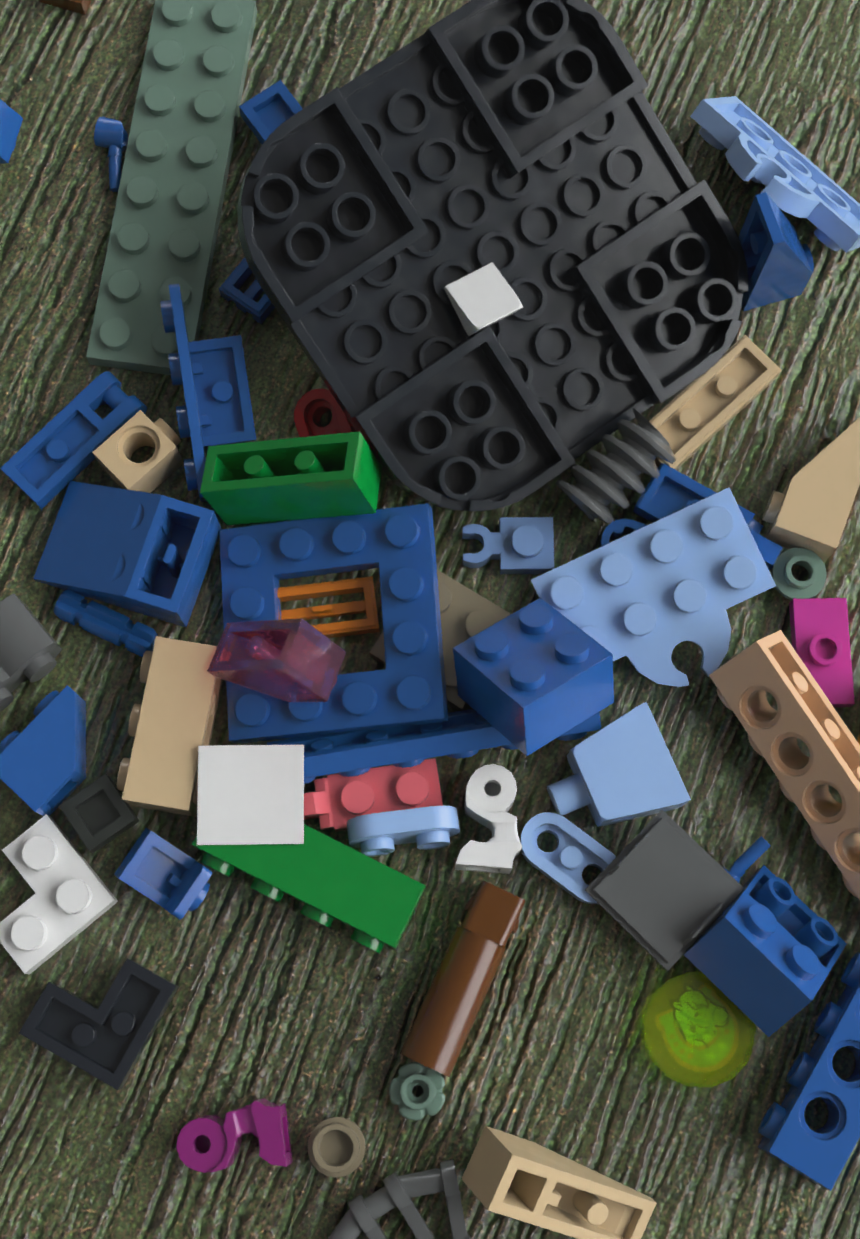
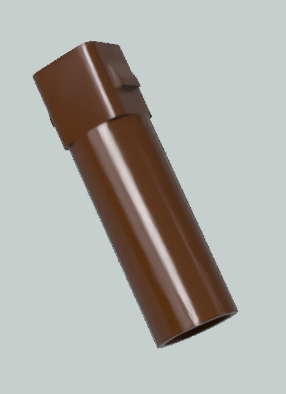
(463, 979)

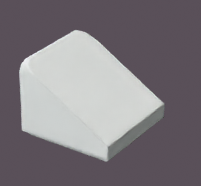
(482, 298)

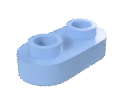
(380, 831)
(573, 853)

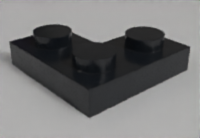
(104, 1038)

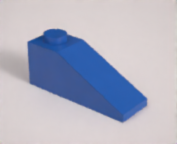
(773, 254)

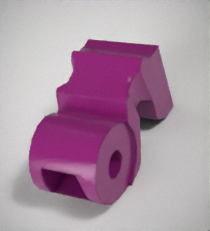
(213, 1143)

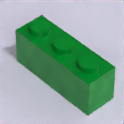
(292, 479)

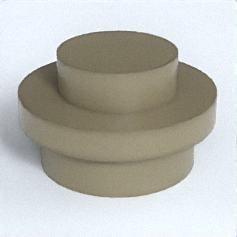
(336, 1147)

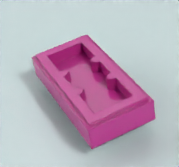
(823, 645)

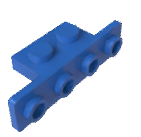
(214, 389)

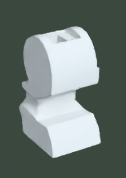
(487, 801)

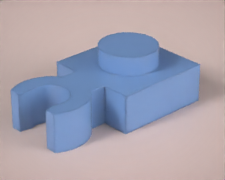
(521, 545)

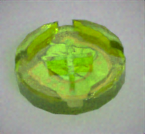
(696, 1032)

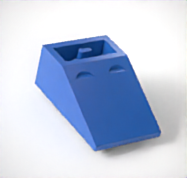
(130, 550)

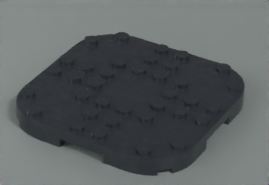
(515, 146)

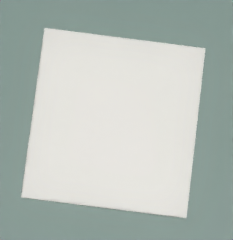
(250, 794)

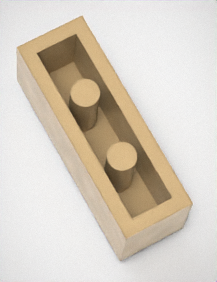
(170, 726)

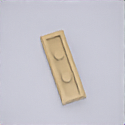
(714, 399)

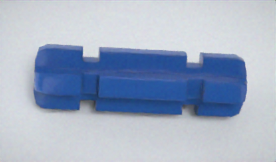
(105, 622)

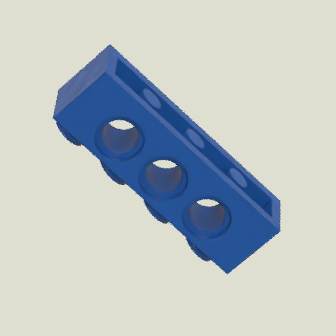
(821, 1152)

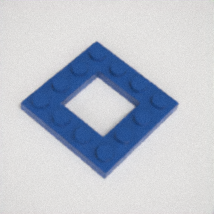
(403, 549)

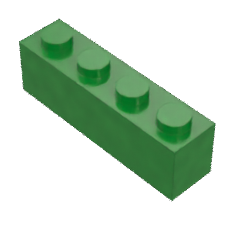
(330, 883)

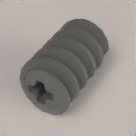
(617, 469)

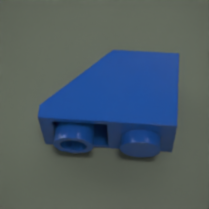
(49, 754)

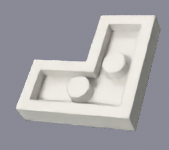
(65, 896)

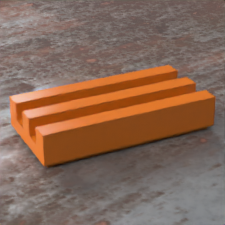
(333, 588)

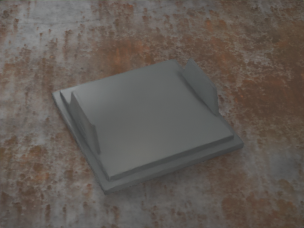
(664, 889)

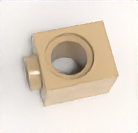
(140, 431)

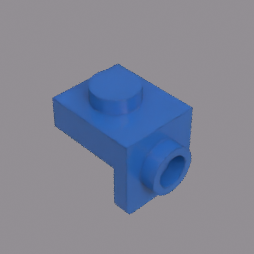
(165, 874)

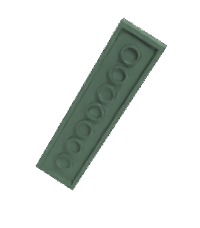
(172, 180)

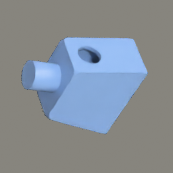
(621, 772)

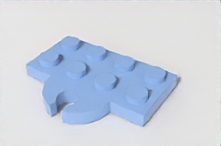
(789, 177)
(664, 587)

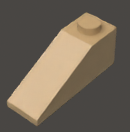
(818, 498)
(553, 1191)

